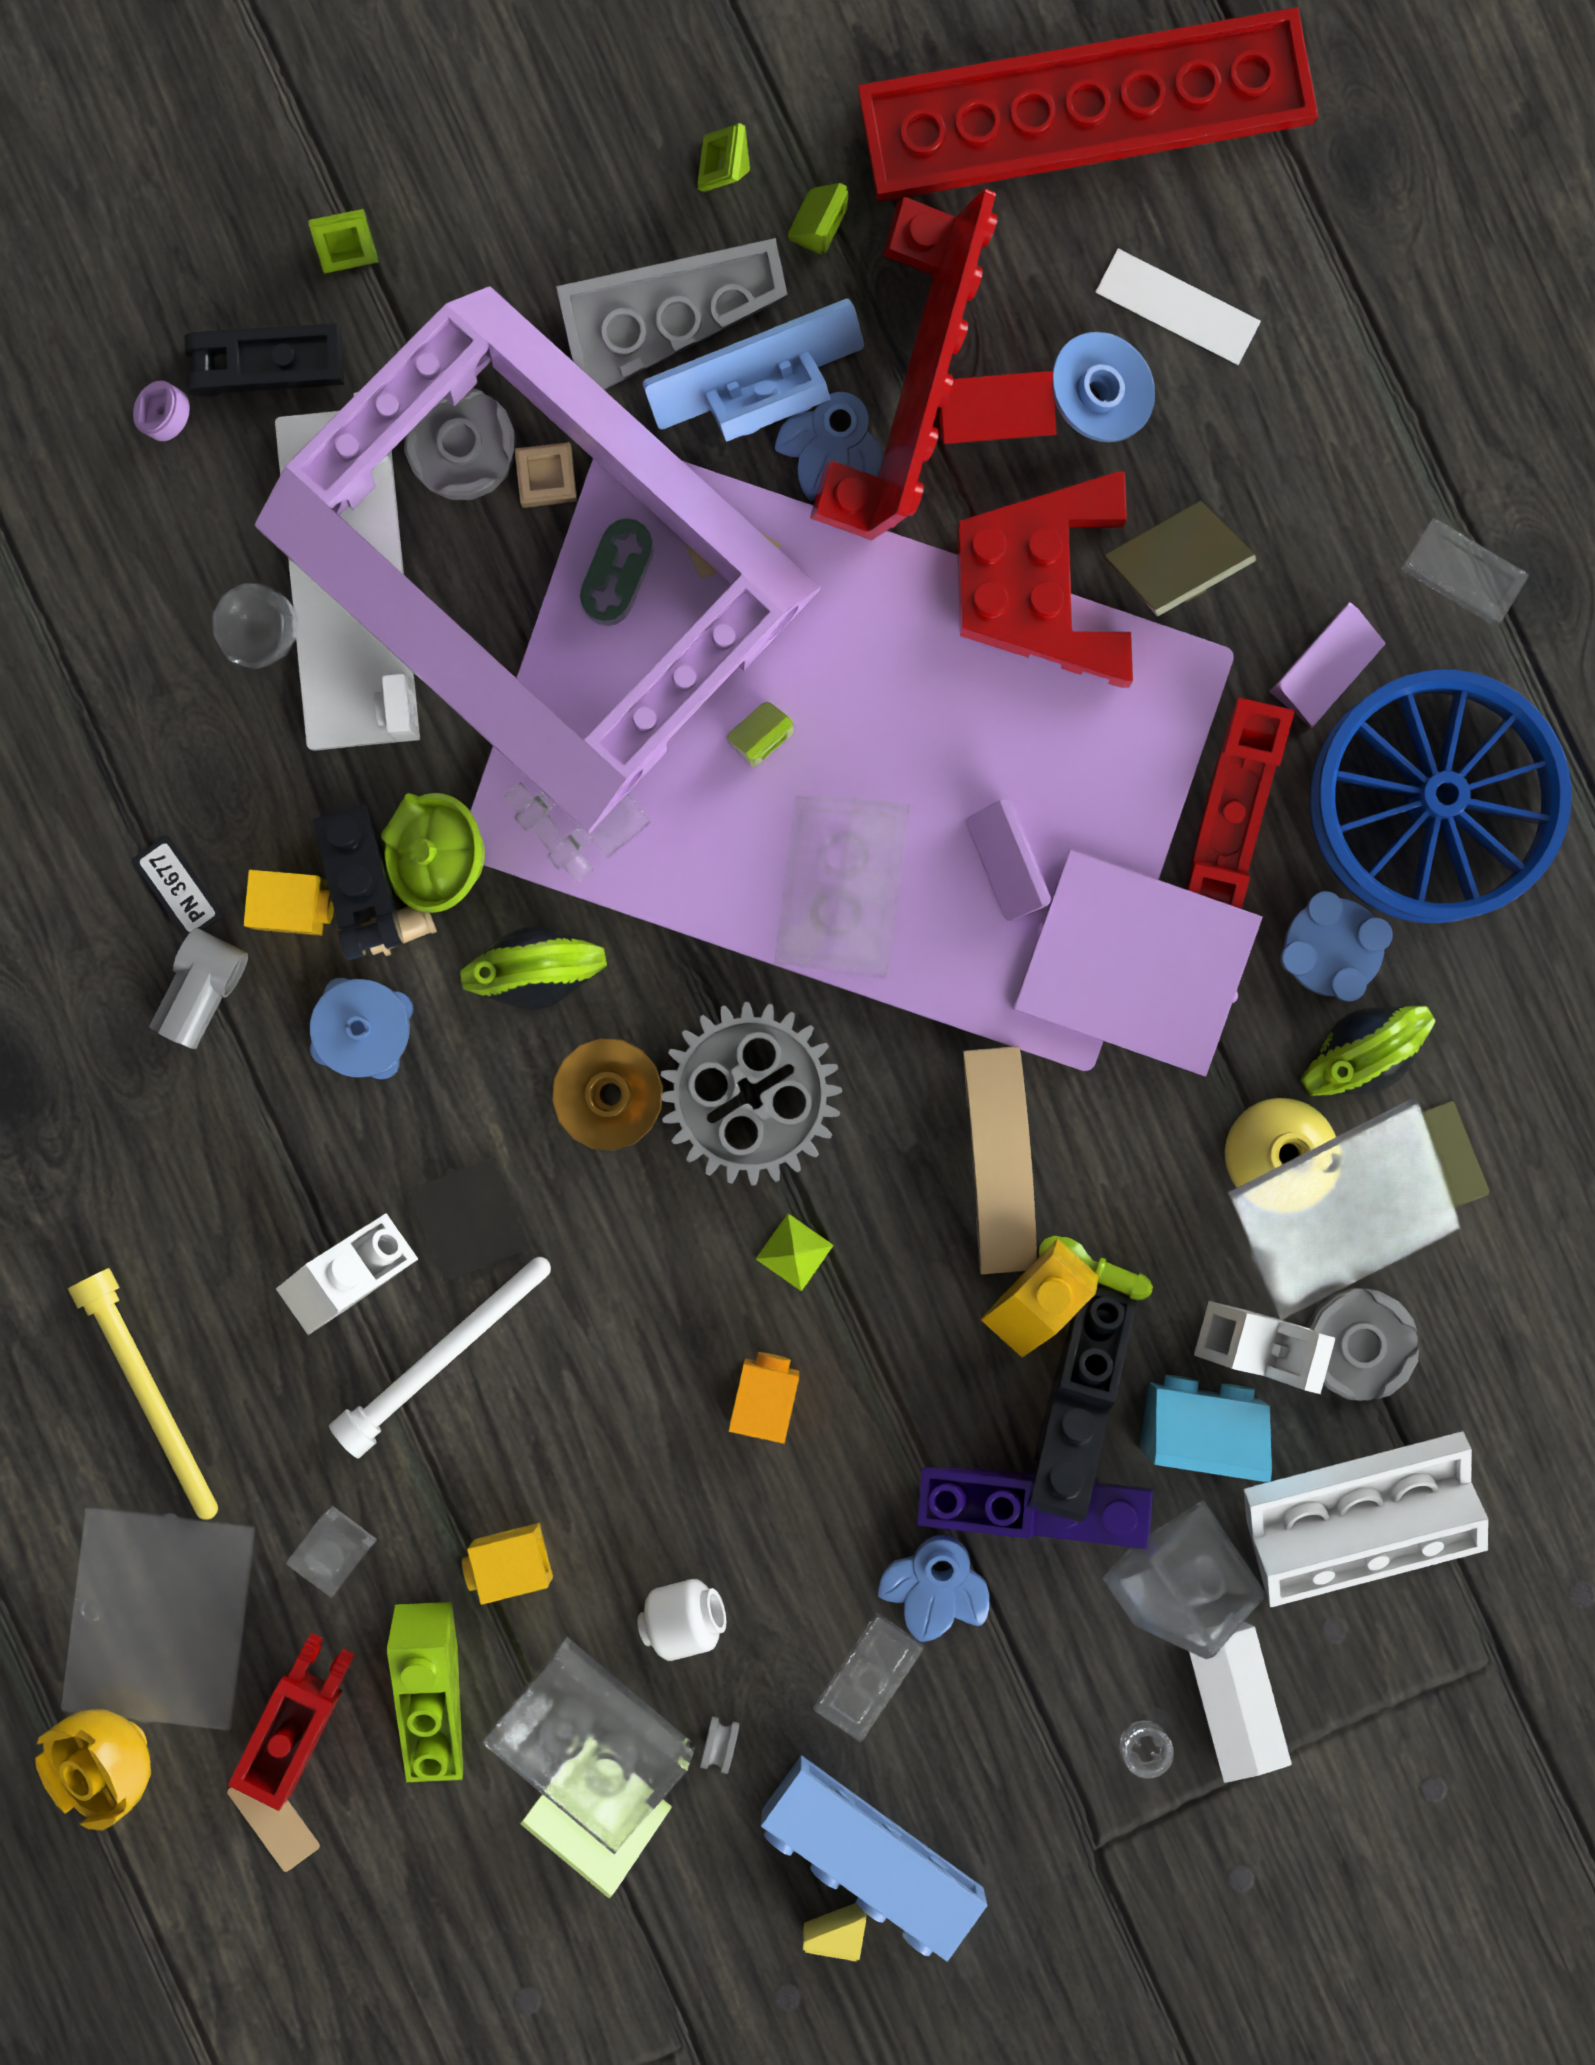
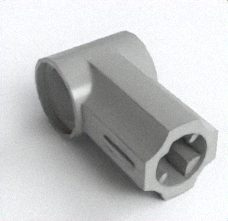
(204, 974)

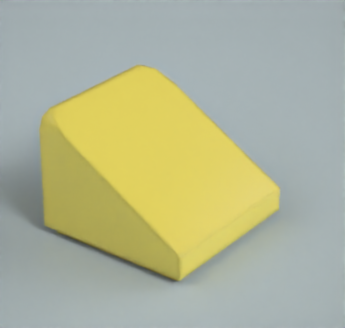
(836, 1933)

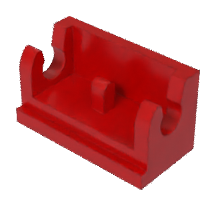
(999, 408)

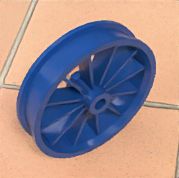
(1440, 796)

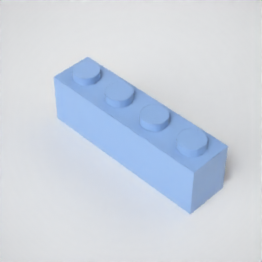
(872, 1859)

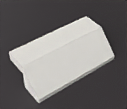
(1366, 1519)

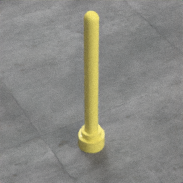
(99, 1298)

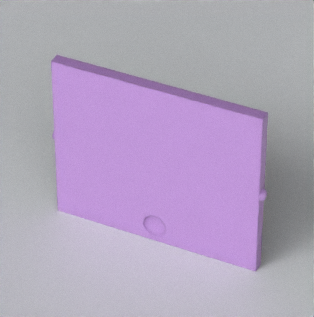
(1137, 962)

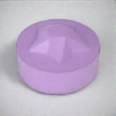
(161, 411)

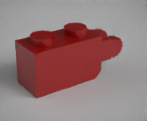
(290, 1728)

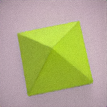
(723, 157)
(343, 241)
(794, 1252)

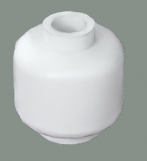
(682, 1619)

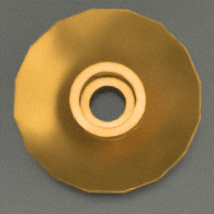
(581, 1089)

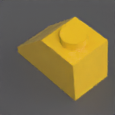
(1042, 1299)

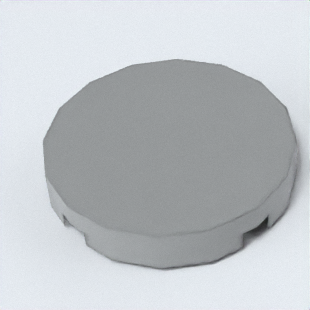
(462, 447)
(1372, 1343)

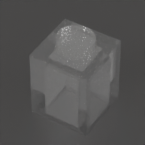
(331, 1551)

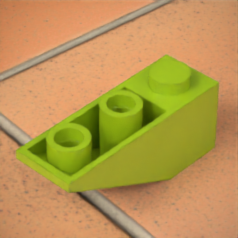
(426, 1690)

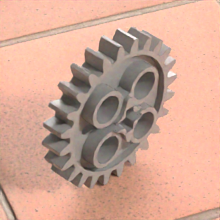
(722, 1049)

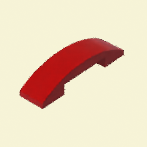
(1237, 800)

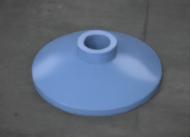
(1117, 375)

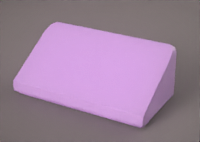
(1328, 665)
(1008, 860)

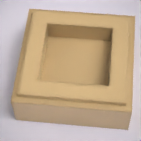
(546, 475)

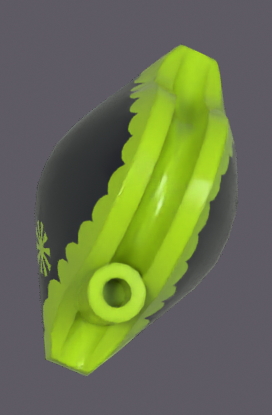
(533, 968)
(1368, 1050)

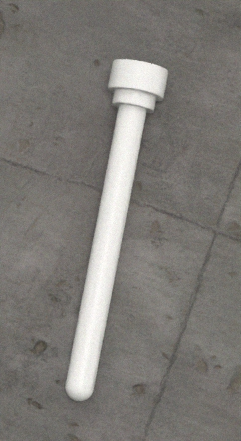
(358, 1428)

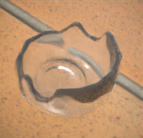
(254, 625)

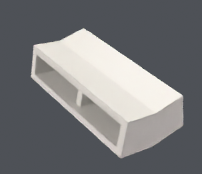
(1241, 1708)

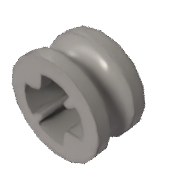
(719, 1745)

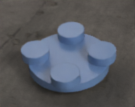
(1335, 946)
(360, 1028)

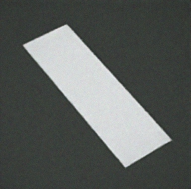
(1178, 306)

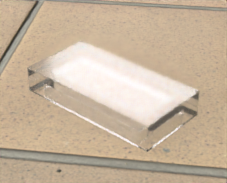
(1464, 572)

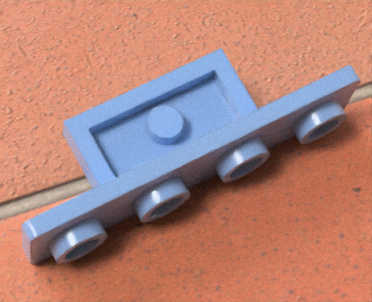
(759, 376)

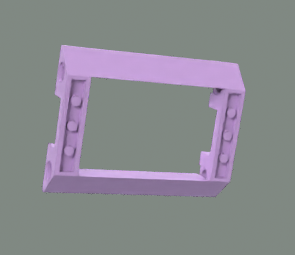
(335, 473)

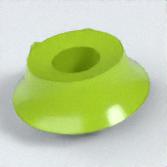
(432, 851)

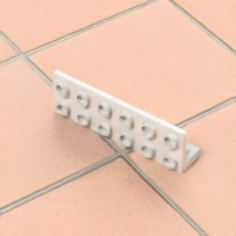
(348, 679)

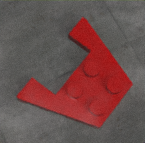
(1019, 581)

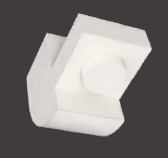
(1264, 1346)

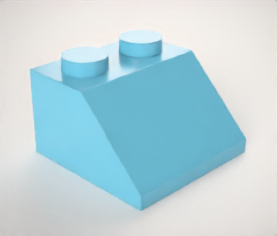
(1207, 1429)

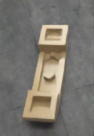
(1001, 1159)

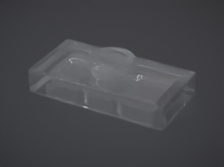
(869, 1677)

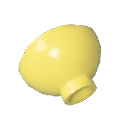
(1262, 1131)

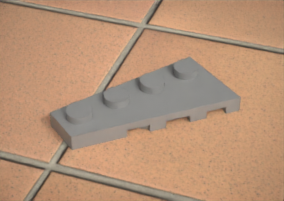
(655, 311)

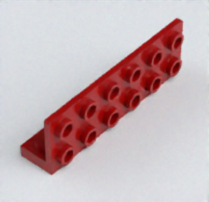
(950, 252)

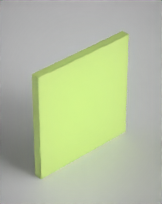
(583, 1851)

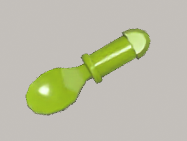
(1135, 1285)

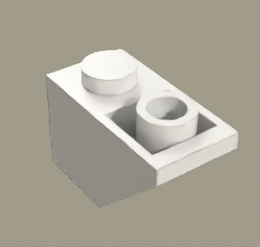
(346, 1273)

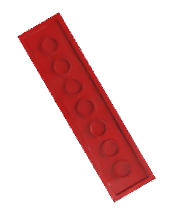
(1087, 104)

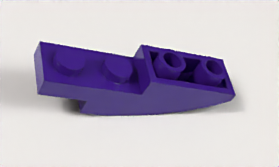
(998, 1499)

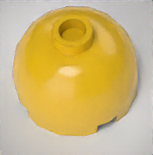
(95, 1766)

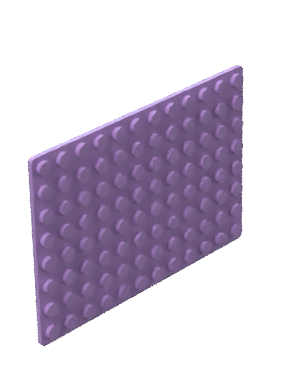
(879, 711)

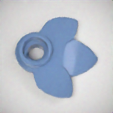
(817, 443)
(936, 1596)

